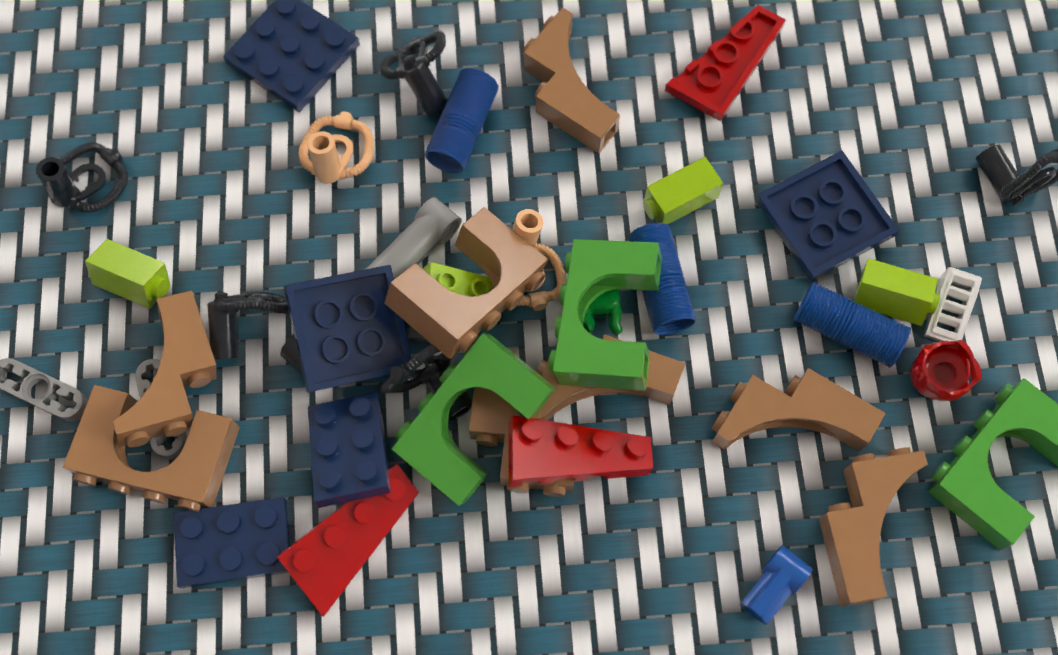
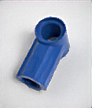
(781, 577)

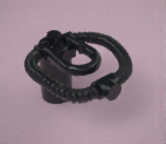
(417, 71)
(1006, 180)
(60, 185)
(223, 318)
(428, 375)

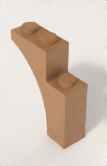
(562, 94)
(184, 363)
(661, 384)
(809, 404)
(490, 425)
(855, 532)

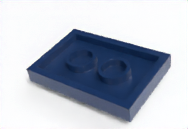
(348, 450)
(230, 542)

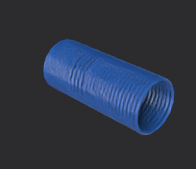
(464, 116)
(671, 305)
(860, 330)

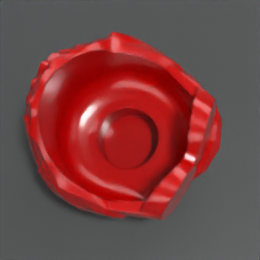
(944, 370)

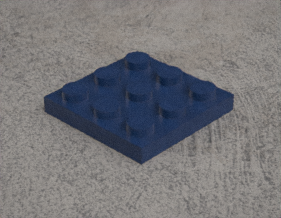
(291, 51)
(826, 215)
(346, 328)

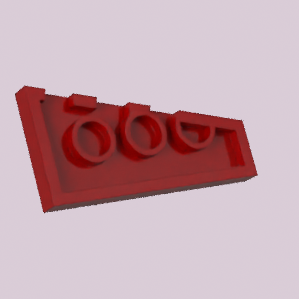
(723, 71)
(558, 450)
(341, 543)

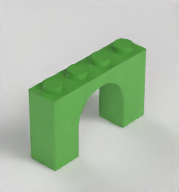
(593, 270)
(427, 439)
(966, 482)

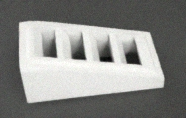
(958, 286)

